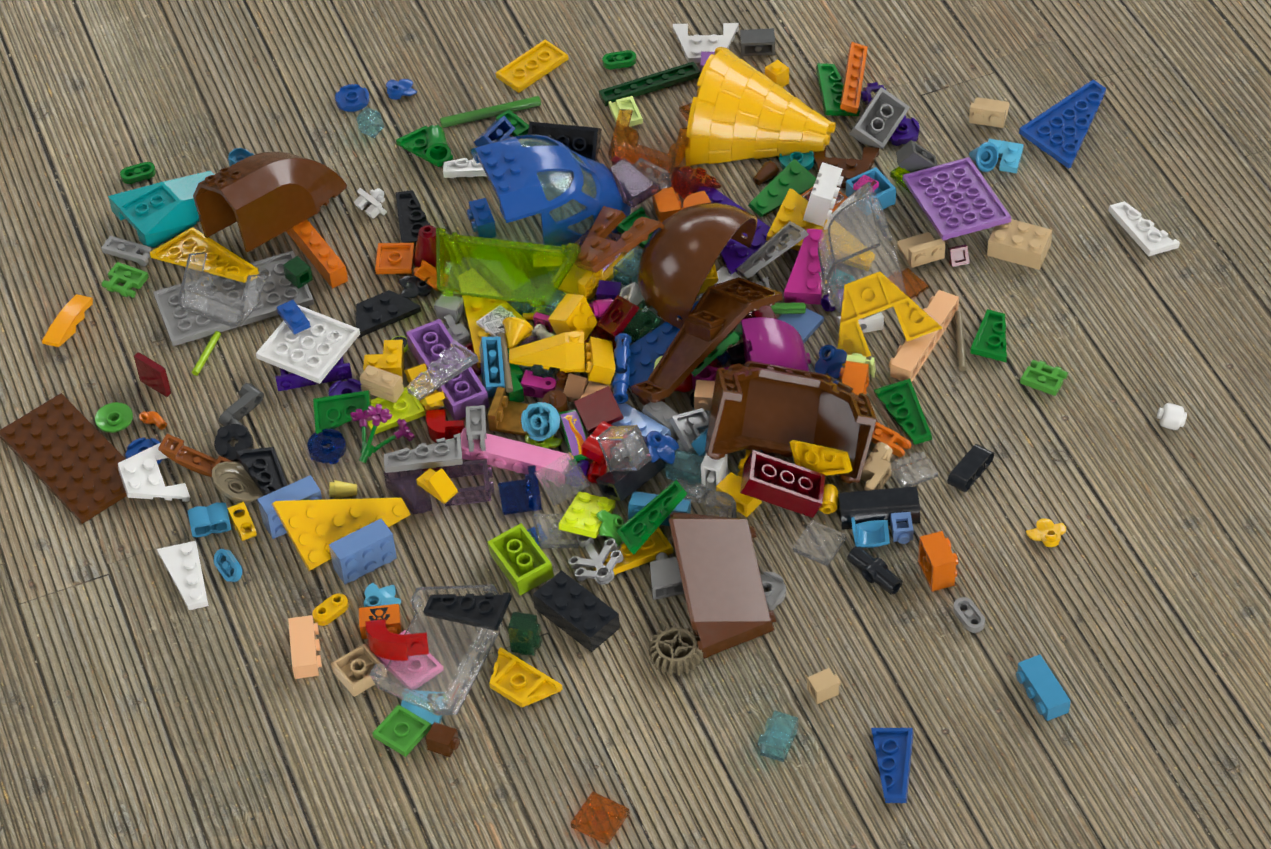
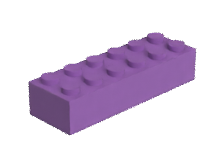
(461, 391)

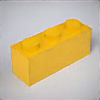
(599, 360)

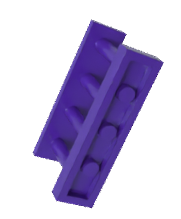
(290, 381)

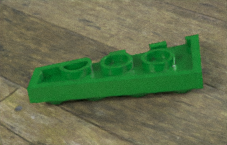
(831, 90)
(793, 177)
(905, 409)
(648, 519)

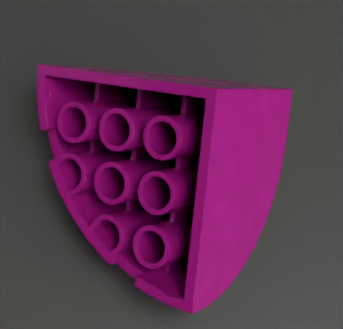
(773, 343)

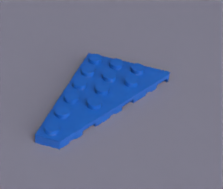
(1065, 124)

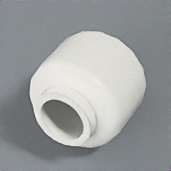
(1172, 416)

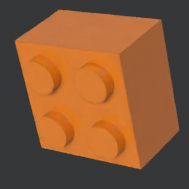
(937, 561)

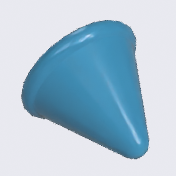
(985, 156)

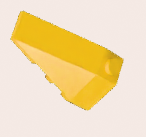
(557, 351)

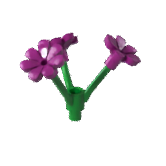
(377, 415)

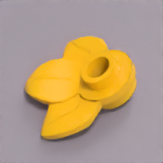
(1047, 532)

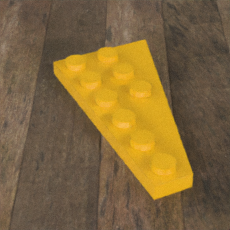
(218, 261)

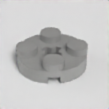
(777, 588)

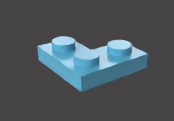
(1010, 155)

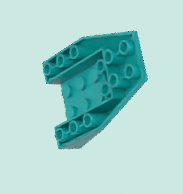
(160, 208)

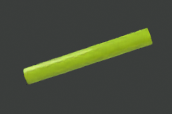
(207, 351)

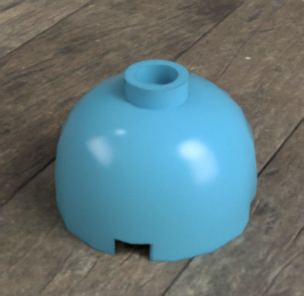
(540, 420)

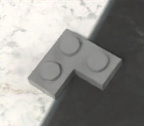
(687, 426)

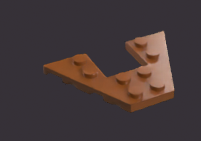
(599, 252)

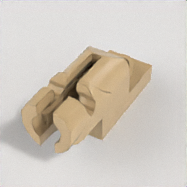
(877, 467)

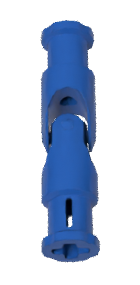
(621, 377)

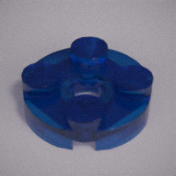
(330, 454)

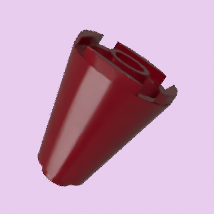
(426, 246)

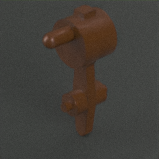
(557, 397)

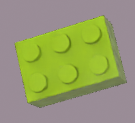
(520, 559)

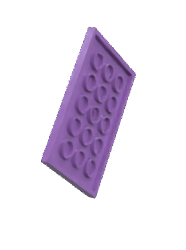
(956, 198)

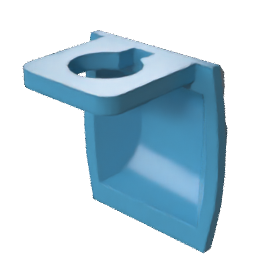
(870, 533)

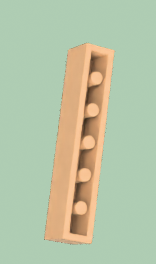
(914, 353)

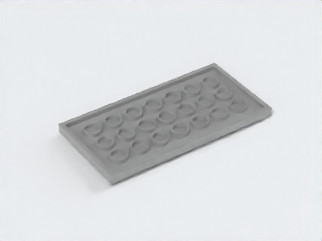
(187, 326)

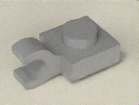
(457, 332)

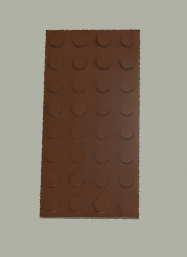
(68, 457)

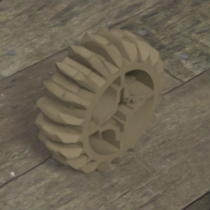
(675, 650)

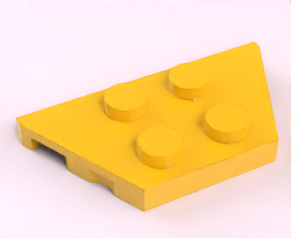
(521, 681)

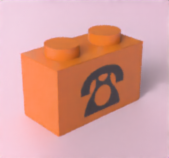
(388, 612)

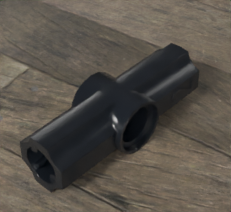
(874, 570)

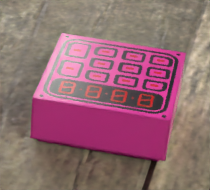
(865, 179)
(542, 319)

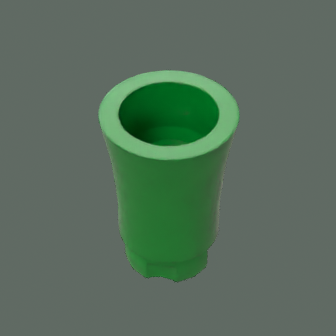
(437, 145)

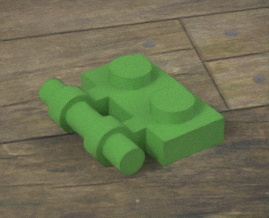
(126, 275)
(1044, 377)

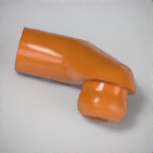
(153, 418)

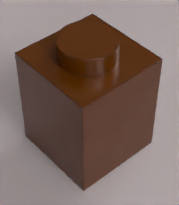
(442, 739)

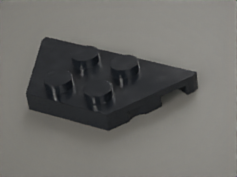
(383, 311)

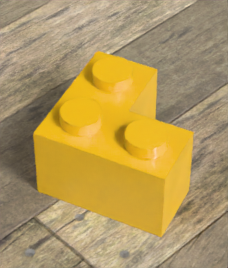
(391, 360)

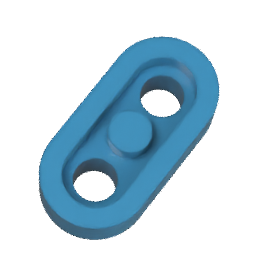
(227, 565)

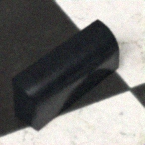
(878, 505)

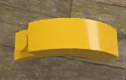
(434, 399)

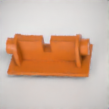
(428, 273)

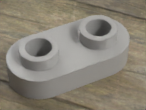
(970, 616)

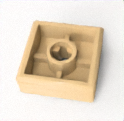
(355, 669)

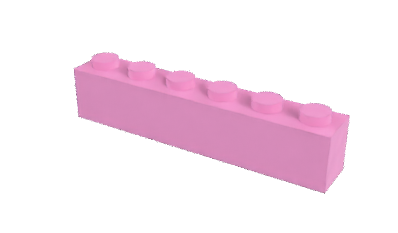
(509, 453)

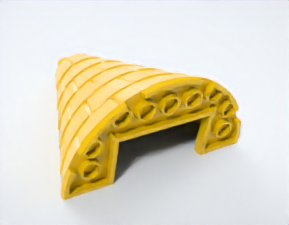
(748, 116)

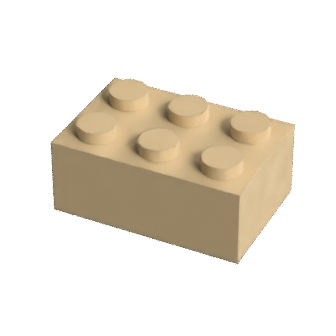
(1020, 243)

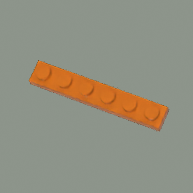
(853, 77)

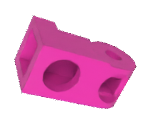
(537, 386)

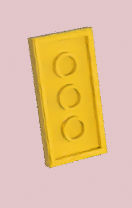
(531, 66)

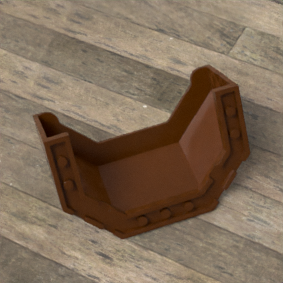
(773, 404)

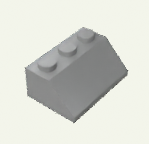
(879, 119)

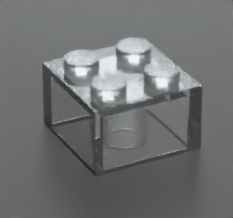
(624, 448)
(562, 479)

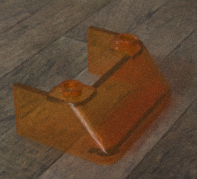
(626, 146)

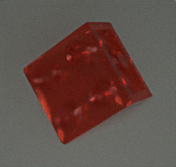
(688, 180)

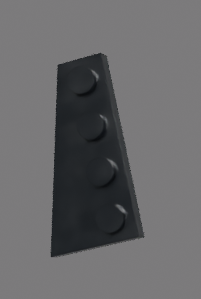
(410, 216)
(263, 468)
(478, 611)

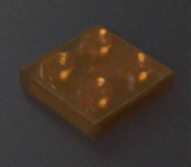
(600, 818)

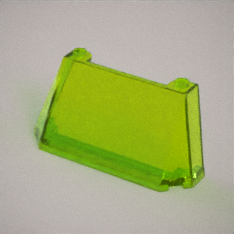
(501, 268)

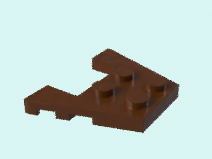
(850, 167)

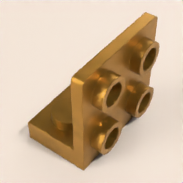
(505, 414)

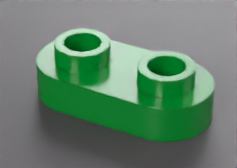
(619, 59)
(138, 172)

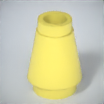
(342, 489)

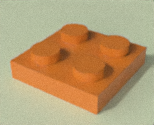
(394, 258)

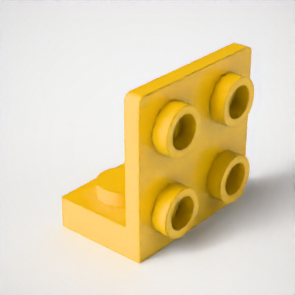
(580, 281)

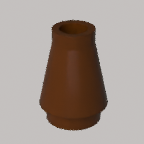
(766, 173)

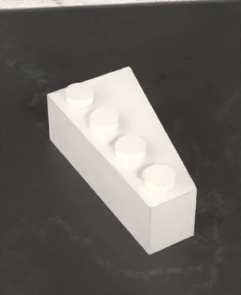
(822, 194)

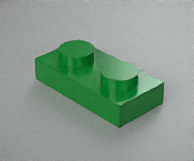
(521, 127)

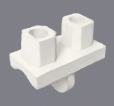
(373, 200)

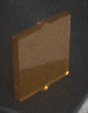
(913, 283)

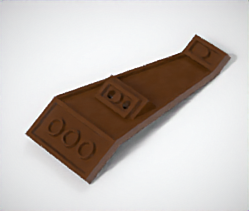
(707, 325)

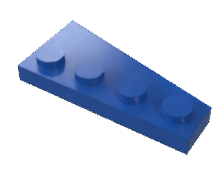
(893, 755)

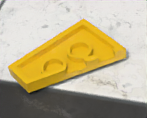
(820, 458)

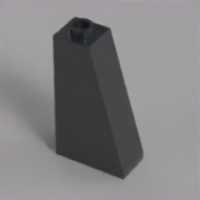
(621, 484)

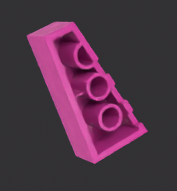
(804, 281)

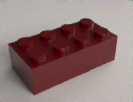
(782, 483)

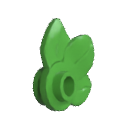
(610, 525)

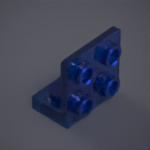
(521, 494)

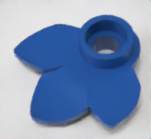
(403, 87)
(832, 363)
(662, 448)

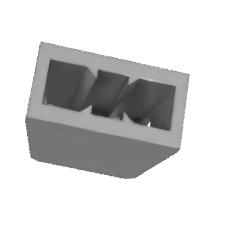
(665, 577)

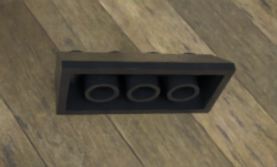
(577, 138)

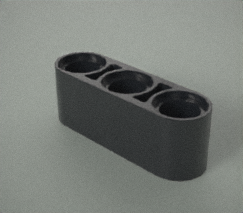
(970, 468)

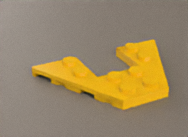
(872, 296)

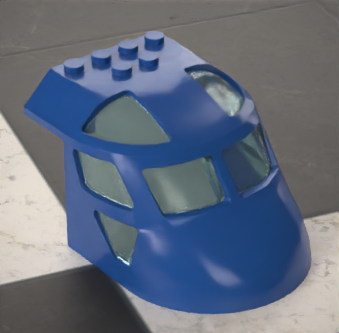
(551, 180)

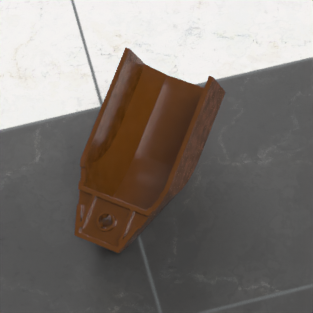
(265, 195)

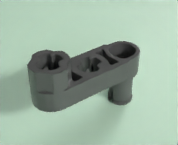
(249, 400)

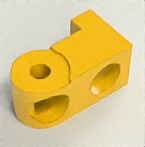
(242, 521)

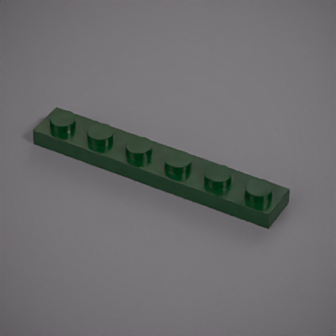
(650, 83)

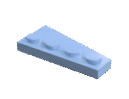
(645, 423)

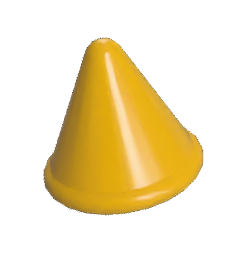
(516, 330)

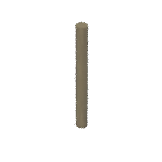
(960, 341)
(506, 366)

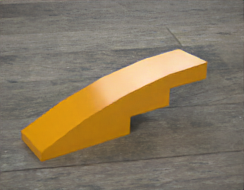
(65, 323)

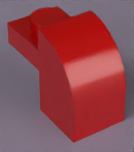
(439, 427)

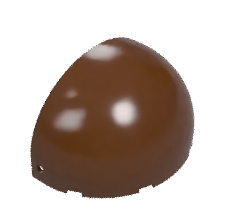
(684, 253)

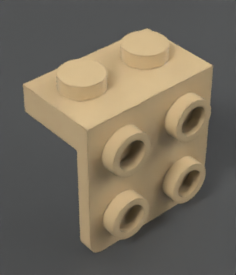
(989, 112)
(921, 249)

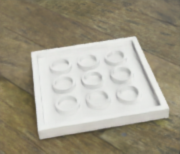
(311, 351)

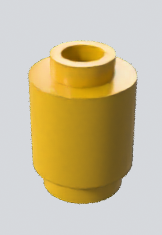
(830, 499)

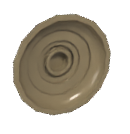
(235, 482)

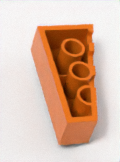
(855, 376)

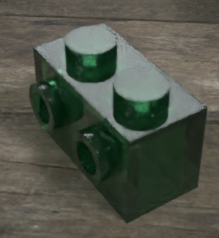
(642, 322)
(524, 633)

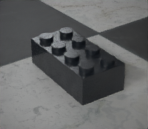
(576, 611)

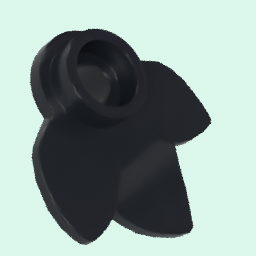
(414, 286)

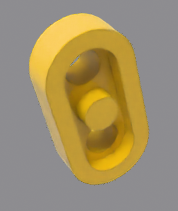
(332, 609)

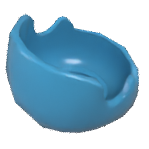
(237, 155)

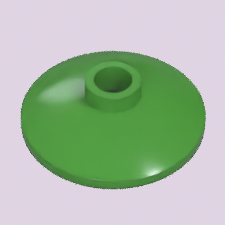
(113, 417)

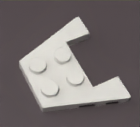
(694, 45)
(143, 478)

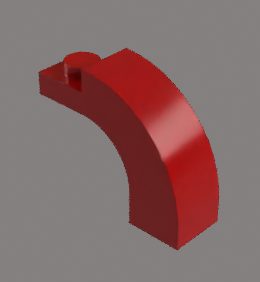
(394, 646)

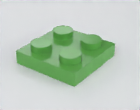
(401, 730)

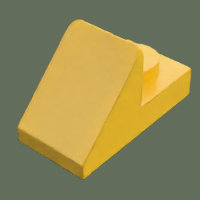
(437, 484)

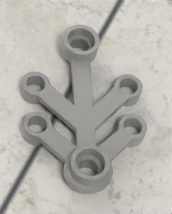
(603, 574)

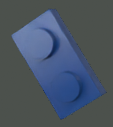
(293, 317)

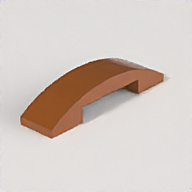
(188, 457)

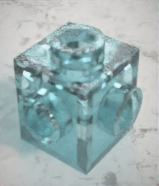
(370, 122)

